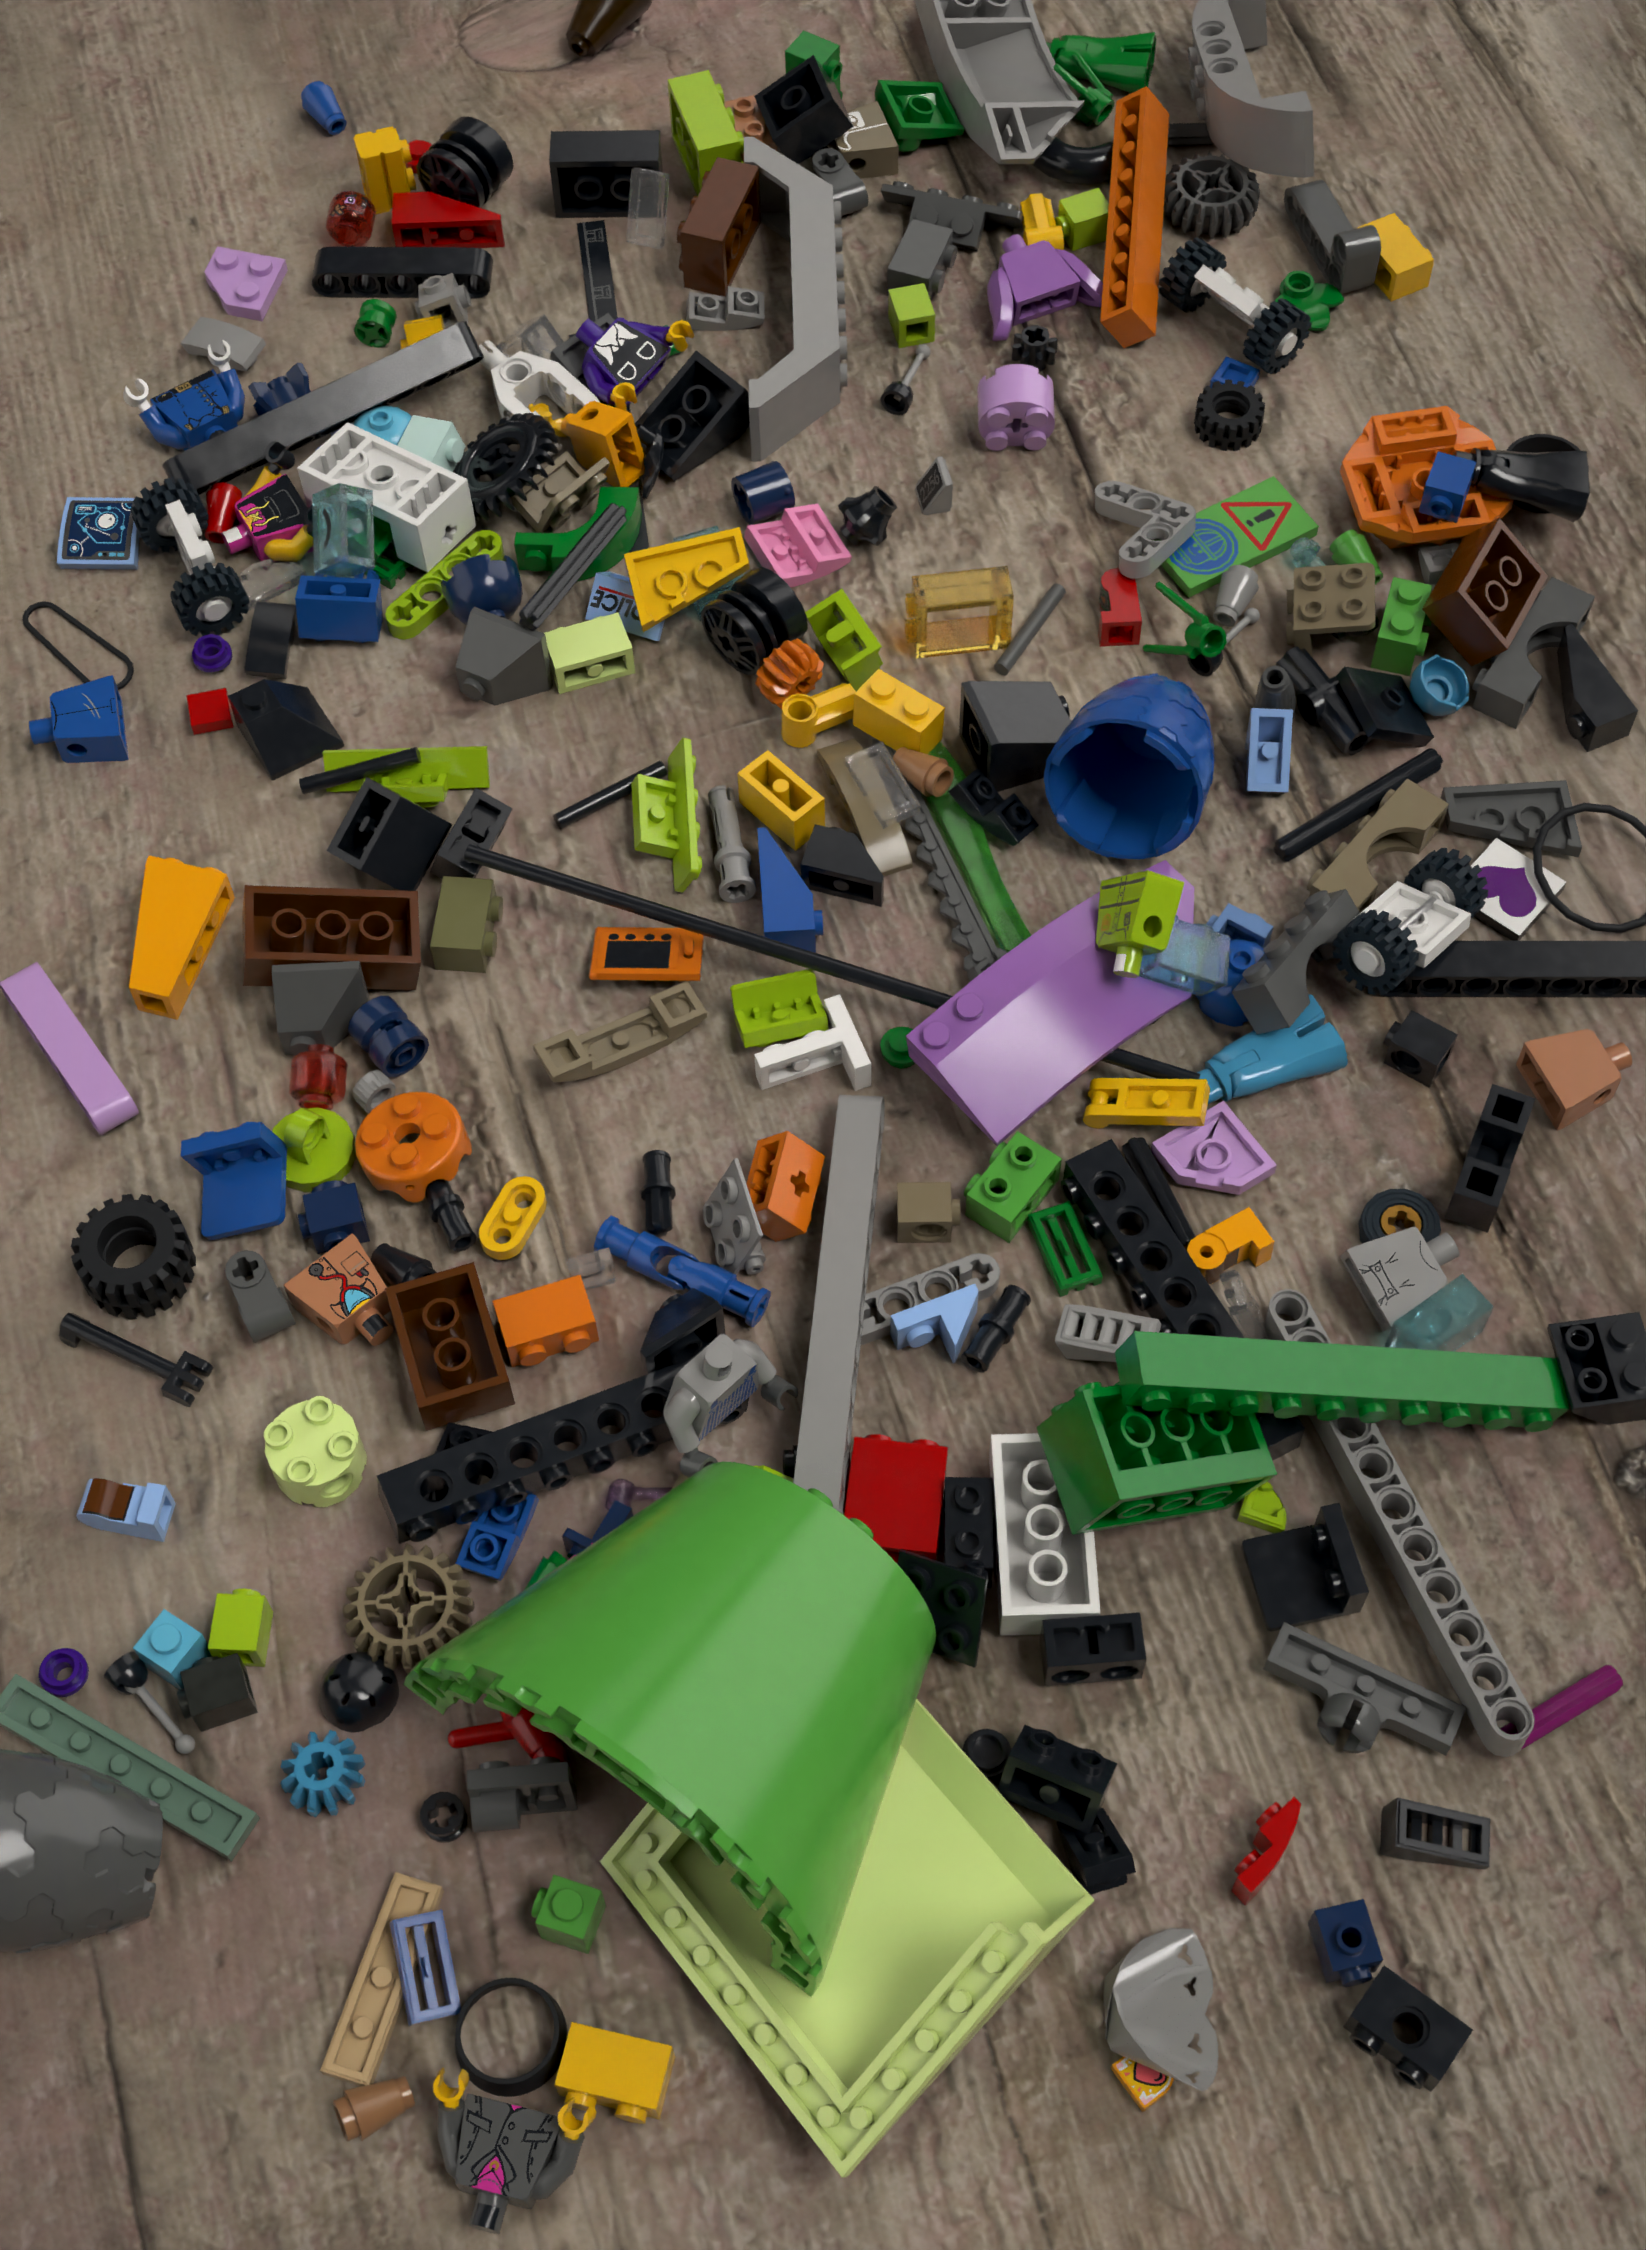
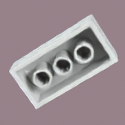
(1038, 1561)

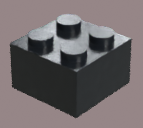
(803, 111)

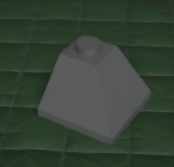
(501, 660)
(316, 1002)

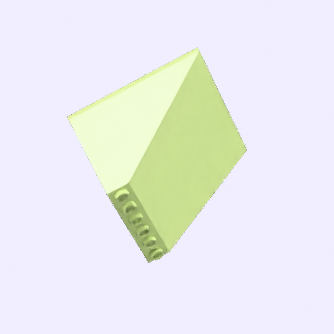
(932, 1943)

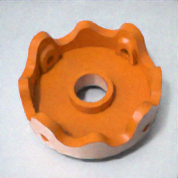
(411, 1166)

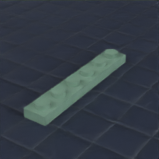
(78, 1738)

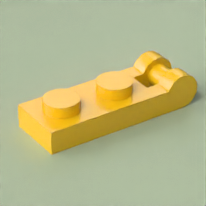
(1147, 1102)

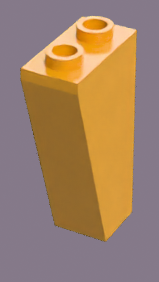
(175, 932)

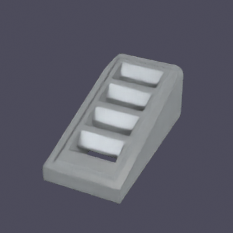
(1079, 1327)

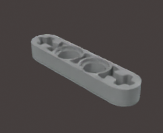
(913, 1290)

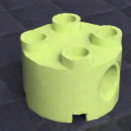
(315, 1452)

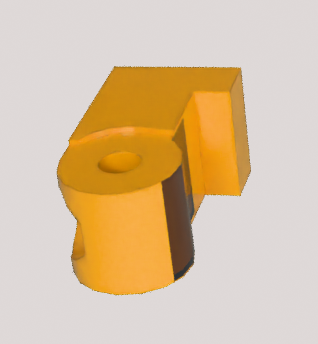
(1229, 1244)

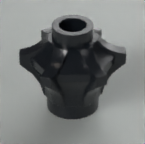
(867, 516)

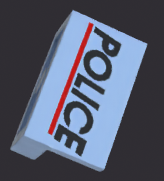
(614, 594)

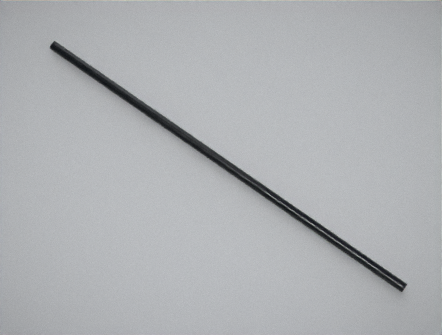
(768, 946)

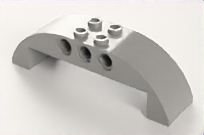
(1258, 133)

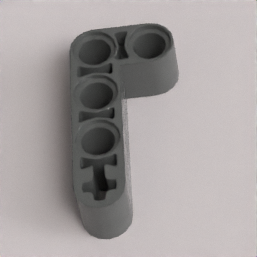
(1343, 254)

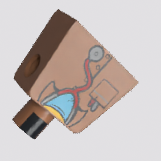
(343, 1294)

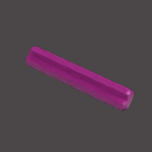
(1571, 1702)

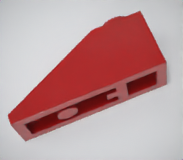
(439, 221)

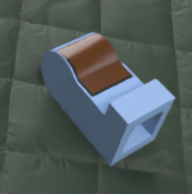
(127, 1508)

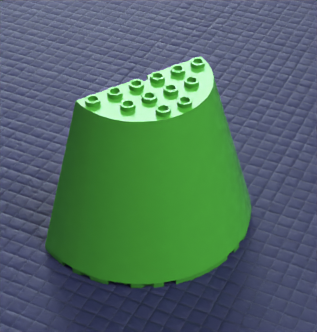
(732, 1670)

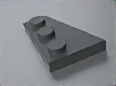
(1514, 814)

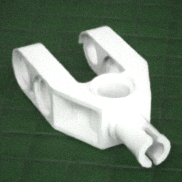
(526, 377)

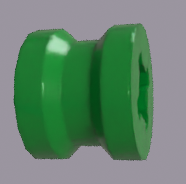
(375, 323)

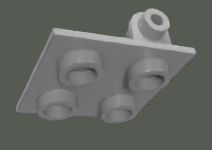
(734, 1224)

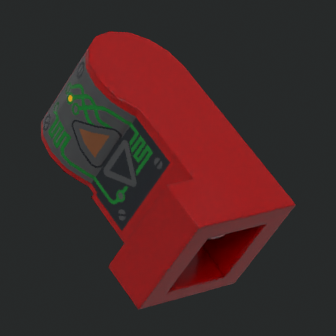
(1121, 613)

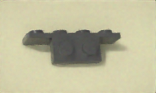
(962, 215)

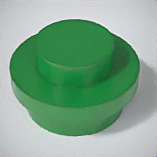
(895, 1049)

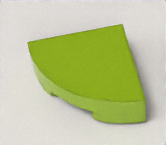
(1263, 1510)

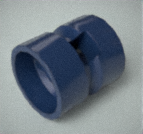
(388, 1036)

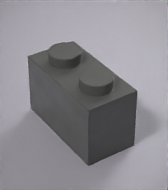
(922, 257)

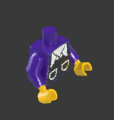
(627, 356)

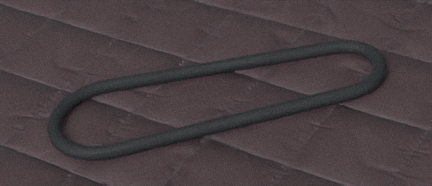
(63, 659)

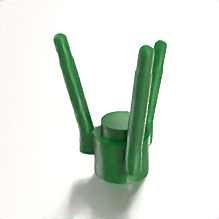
(1097, 102)
(1200, 635)

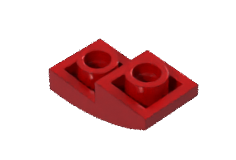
(1272, 1839)

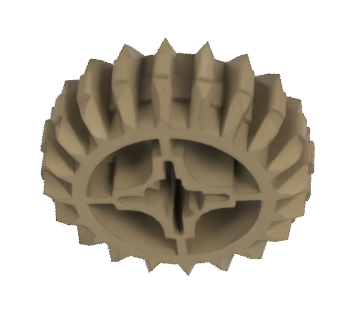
(370, 1606)

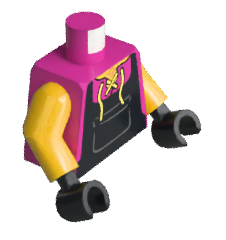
(273, 514)

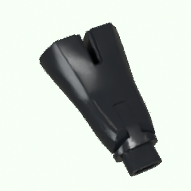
(1538, 478)

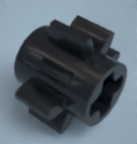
(1034, 347)

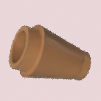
(925, 772)
(372, 2106)

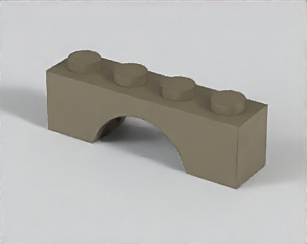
(1404, 823)

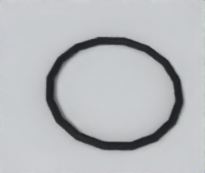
(1538, 870)

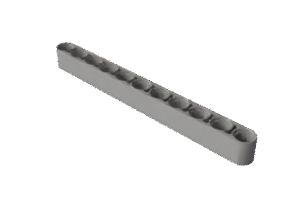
(840, 1298)
(1416, 1534)

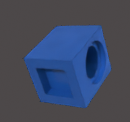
(1447, 487)

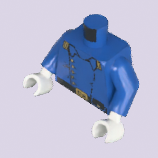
(195, 408)

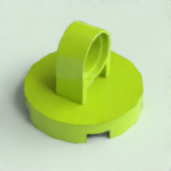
(317, 1147)

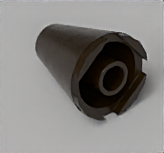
(600, 21)

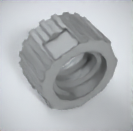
(373, 1090)

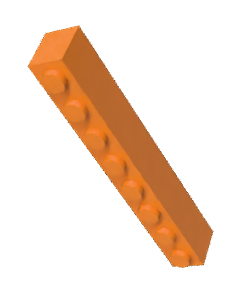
(1135, 218)

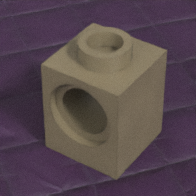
(926, 1212)

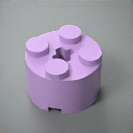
(1016, 408)

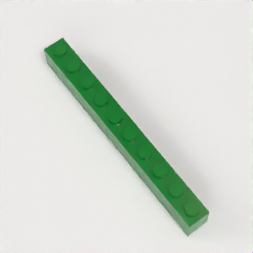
(1339, 1381)

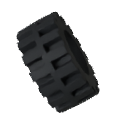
(1233, 399)

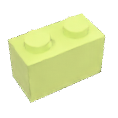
(589, 653)

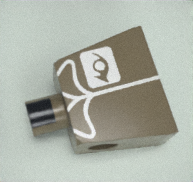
(869, 144)

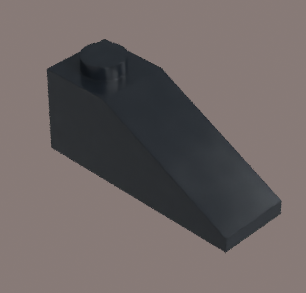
(1592, 699)

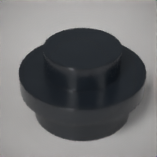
(988, 1751)

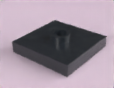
(1384, 706)

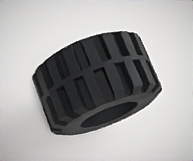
(120, 1228)

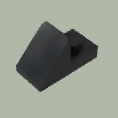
(1097, 1858)

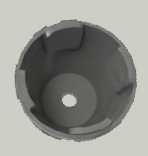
(71, 1852)

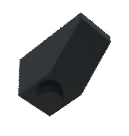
(841, 866)

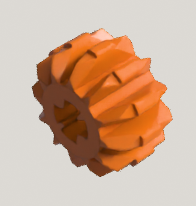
(789, 671)

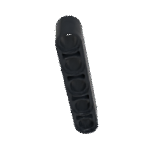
(398, 270)

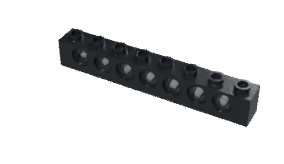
(1107, 1172)
(533, 1439)

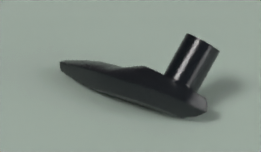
(652, 458)

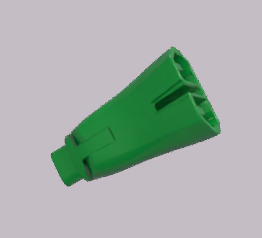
(1114, 60)

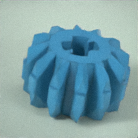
(341, 1773)

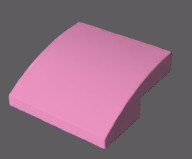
(798, 545)

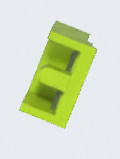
(846, 638)

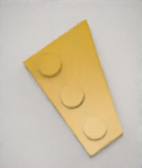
(682, 572)

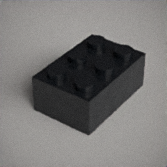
(595, 167)

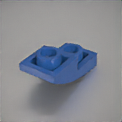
(496, 1538)

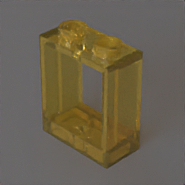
(960, 591)

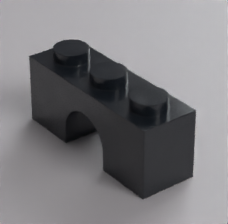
(1490, 1158)

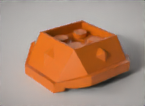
(1389, 473)

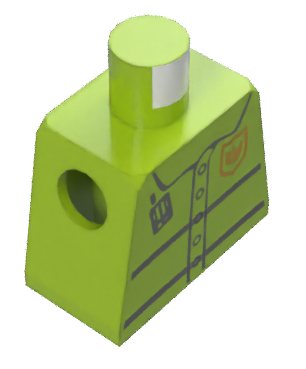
(1136, 917)

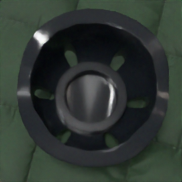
(359, 1682)

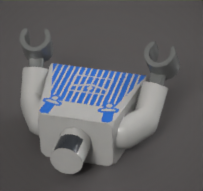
(712, 1389)

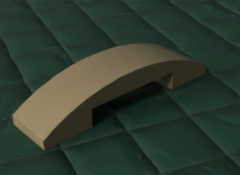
(886, 845)
(623, 1040)

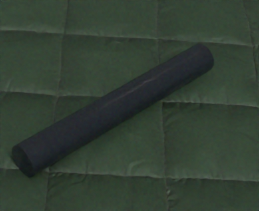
(360, 770)
(605, 797)

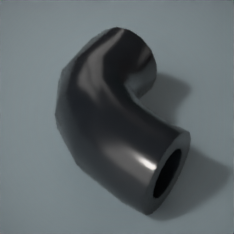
(1075, 163)

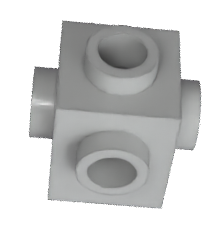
(445, 297)

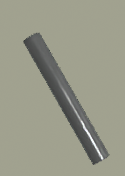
(1029, 629)

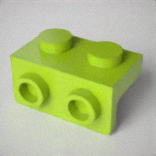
(778, 1008)

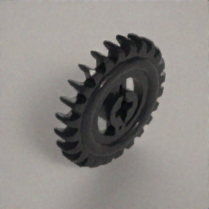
(506, 468)

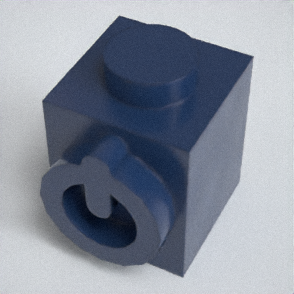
(332, 1215)
(1345, 1943)

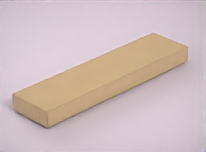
(377, 1989)

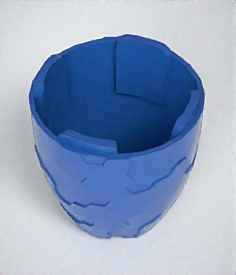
(1133, 769)

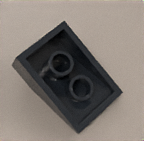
(697, 415)

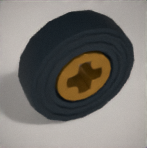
(1396, 1205)

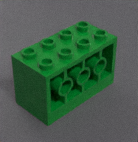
(1148, 1466)

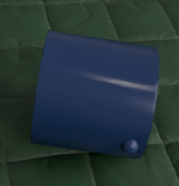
(763, 492)

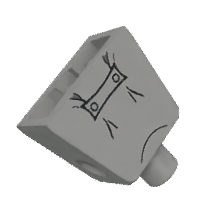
(1399, 1271)

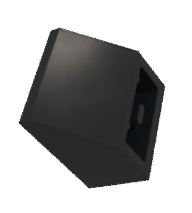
(389, 836)
(1603, 1366)

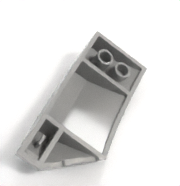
(998, 75)

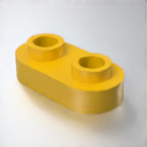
(510, 1220)

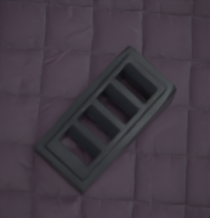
(1410, 1815)

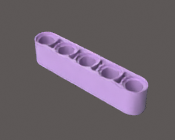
(69, 1048)

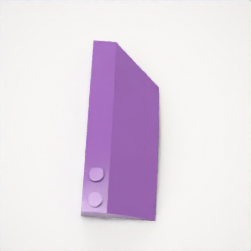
(1039, 1019)

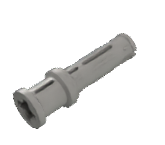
(731, 858)

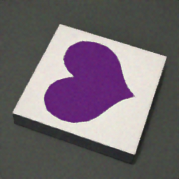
(1513, 891)

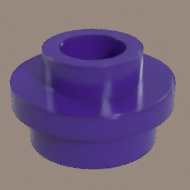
(211, 653)
(54, 1663)

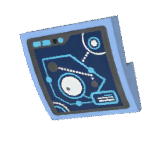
(98, 534)

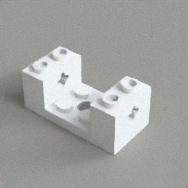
(421, 500)

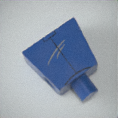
(85, 723)

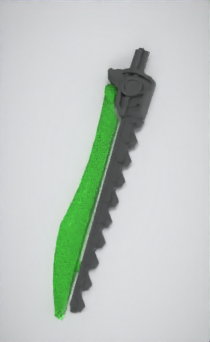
(977, 863)

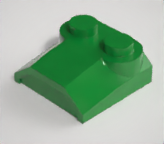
(916, 112)

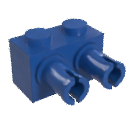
(339, 607)

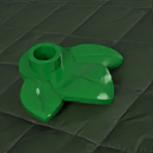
(1310, 297)

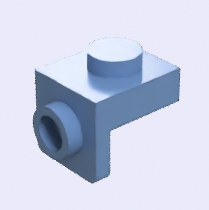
(1241, 925)

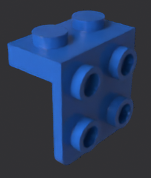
(240, 1178)

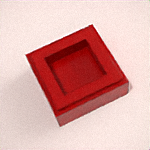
(209, 711)

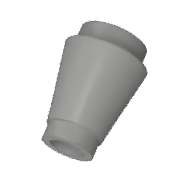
(1234, 594)

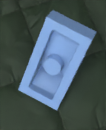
(1268, 749)
(943, 1316)

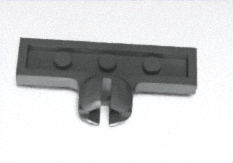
(1362, 1694)

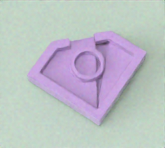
(245, 281)
(1215, 1155)

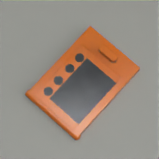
(646, 954)

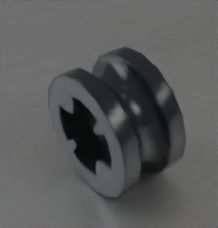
(456, 1823)

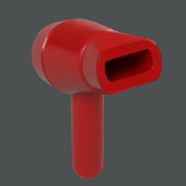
(531, 1739)

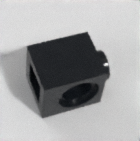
(1419, 1048)

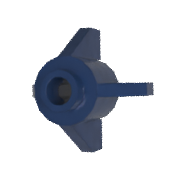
(280, 390)

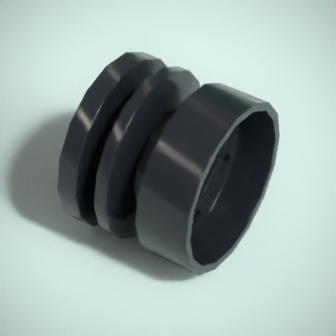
(466, 162)
(753, 619)

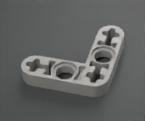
(1165, 520)

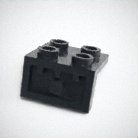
(1306, 1572)

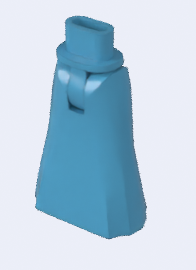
(1276, 1057)

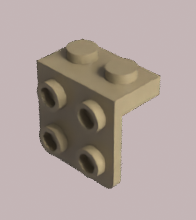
(560, 492)
(1330, 602)

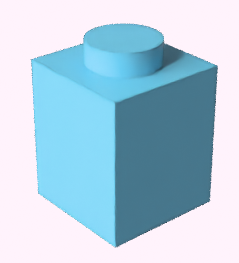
(171, 1648)

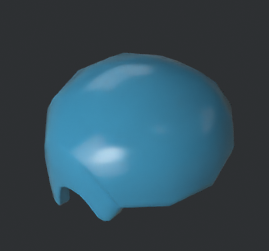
(1439, 686)

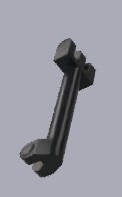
(75, 1328)

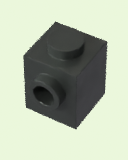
(216, 1692)

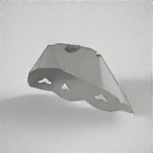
(1155, 2016)

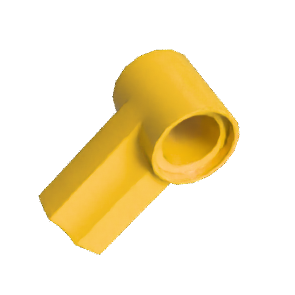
(1040, 222)
(807, 715)

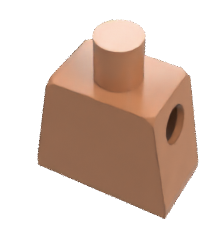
(1572, 1073)

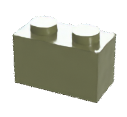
(465, 924)

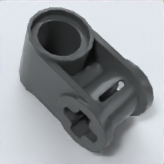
(847, 186)
(259, 1299)

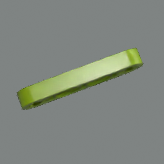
(429, 611)

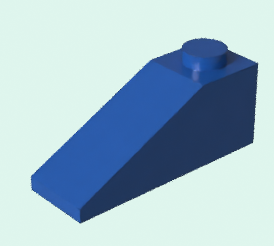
(785, 898)

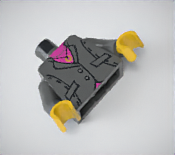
(505, 2150)

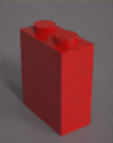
(898, 1492)

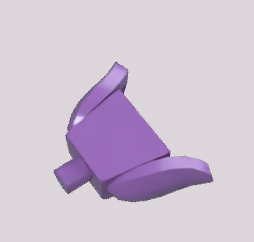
(1036, 283)

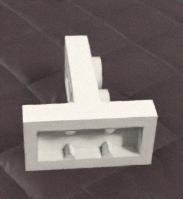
(817, 1052)

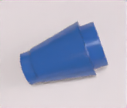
(322, 105)

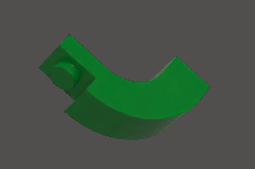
(547, 550)

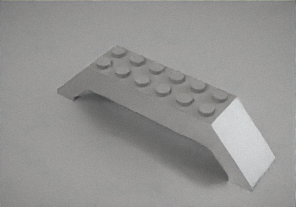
(810, 376)

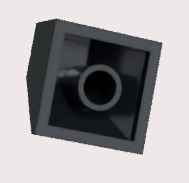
(283, 725)
(681, 1329)

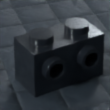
(1056, 1778)

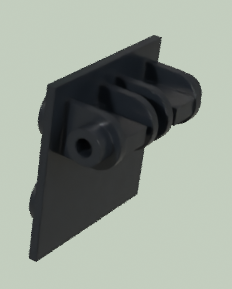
(954, 1601)

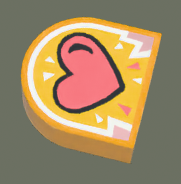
(1141, 2082)

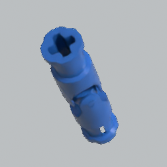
(685, 1271)

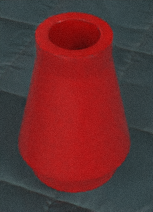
(221, 510)

